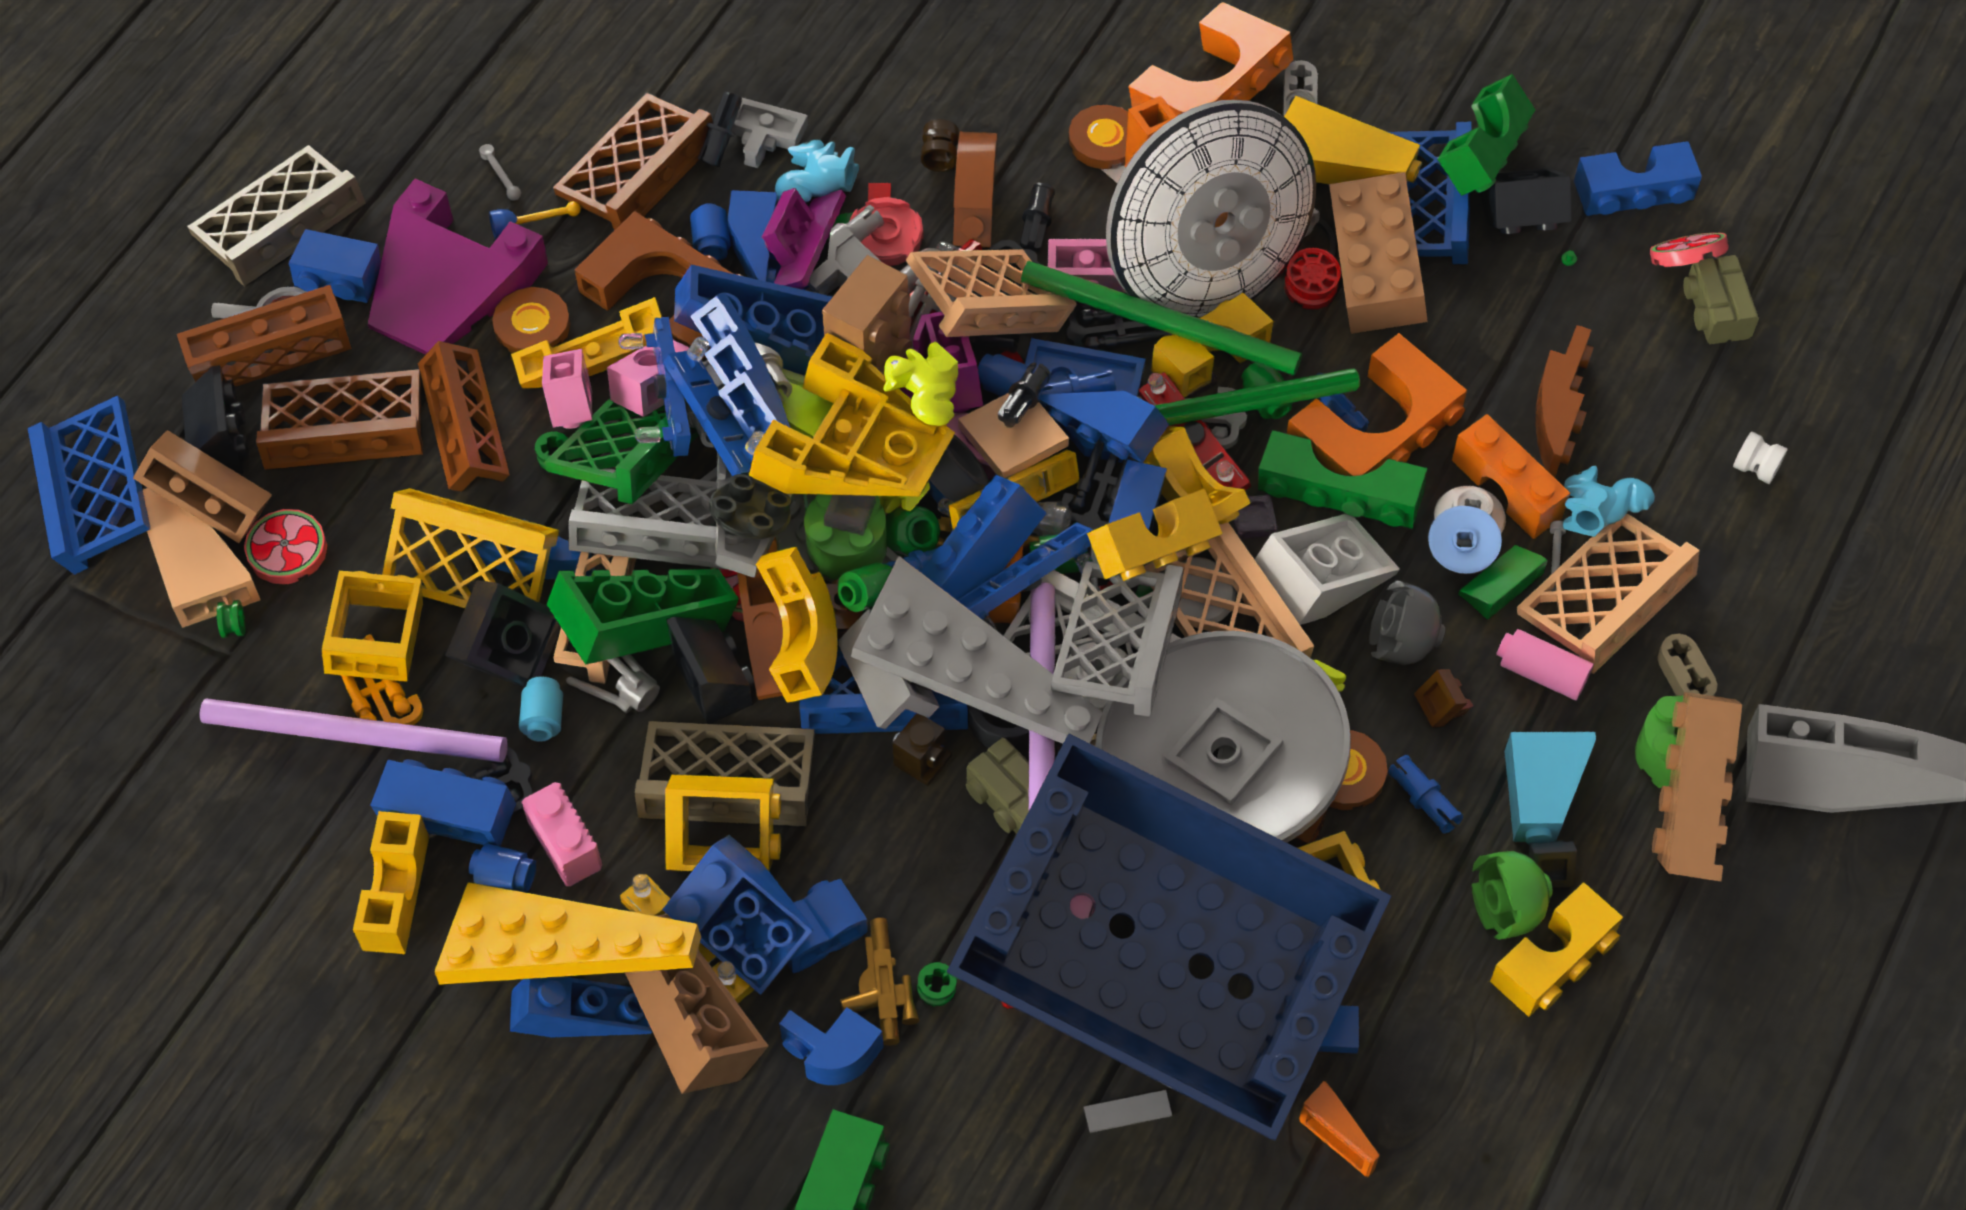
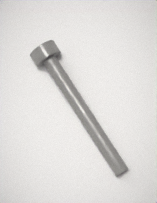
(1557, 529)

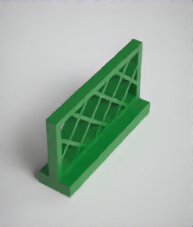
(634, 469)

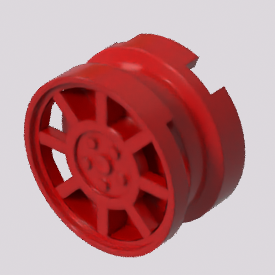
(1312, 279)

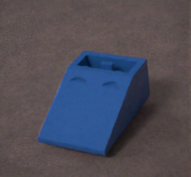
(740, 913)

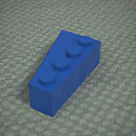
(773, 313)

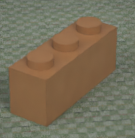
(202, 486)

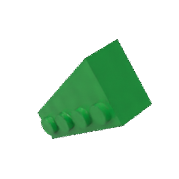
(629, 613)

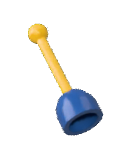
(501, 217)

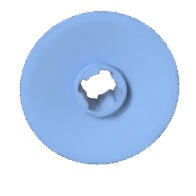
(1465, 523)

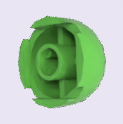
(1510, 893)

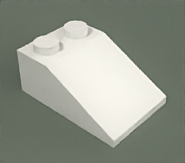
(1324, 566)

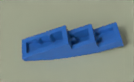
(736, 360)

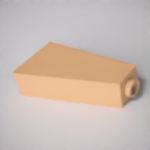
(194, 562)

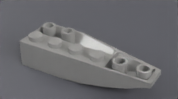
(1848, 763)

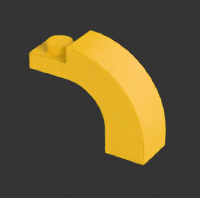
(1187, 475)
(808, 625)

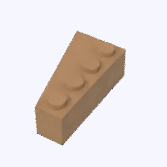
(1697, 785)
(697, 1025)

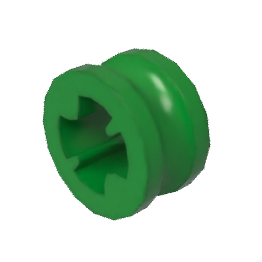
(545, 442)
(230, 618)
(926, 976)

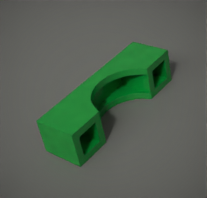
(1478, 155)
(1386, 494)

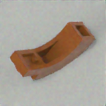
(974, 187)

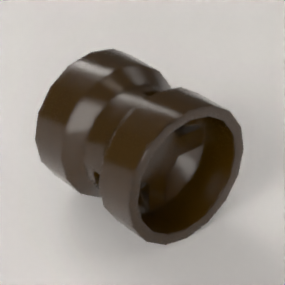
(939, 146)

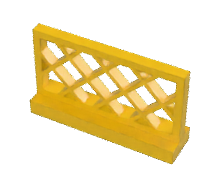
(466, 521)

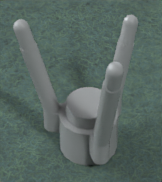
(634, 686)

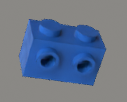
(336, 261)

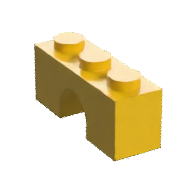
(1190, 362)
(1128, 545)
(388, 908)
(1534, 976)

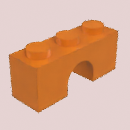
(1531, 491)

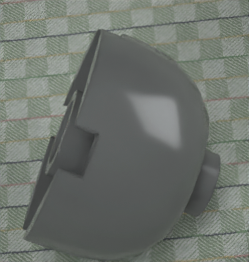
(1406, 625)

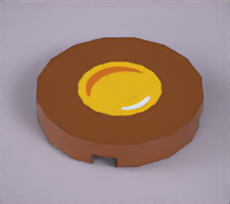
(1099, 136)
(530, 318)
(1364, 774)

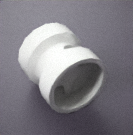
(1760, 457)

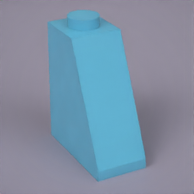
(1543, 780)

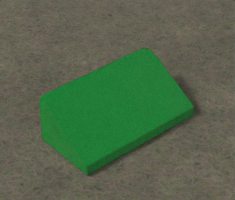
(1503, 580)

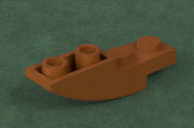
(1560, 403)
(762, 629)

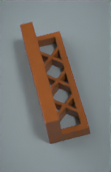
(452, 412)

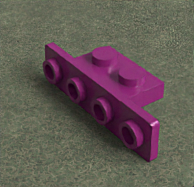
(799, 234)

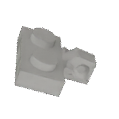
(765, 128)

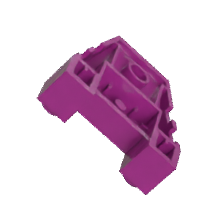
(439, 281)

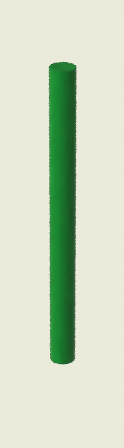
(1161, 317)

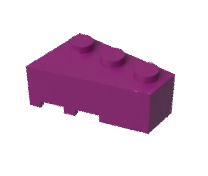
(967, 384)

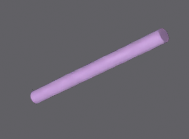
(1043, 651)
(354, 730)

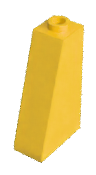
(1349, 148)

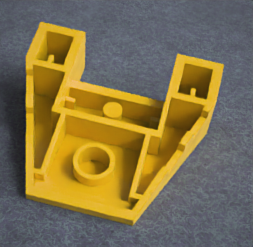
(865, 442)

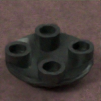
(750, 508)

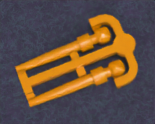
(395, 694)

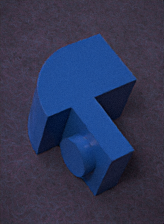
(838, 1054)

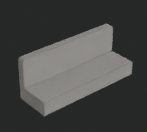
(883, 691)

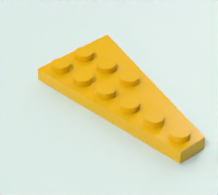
(536, 936)

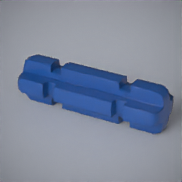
(1344, 410)

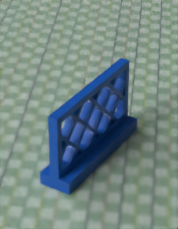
(1457, 207)
(62, 494)
(849, 713)

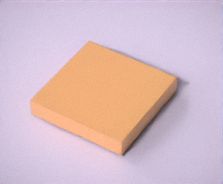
(1012, 448)

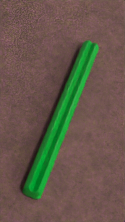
(1260, 396)

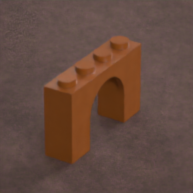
(634, 253)

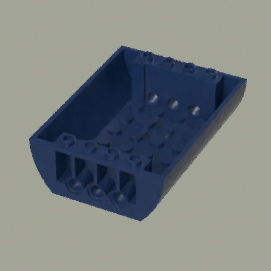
(1191, 888)

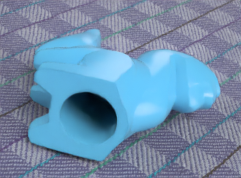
(822, 172)
(1600, 505)

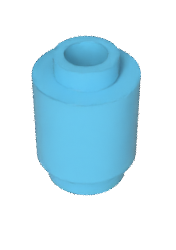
(541, 709)

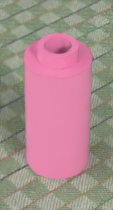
(1544, 663)

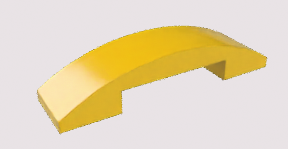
(598, 347)

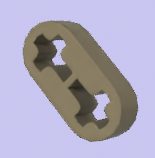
(1692, 669)

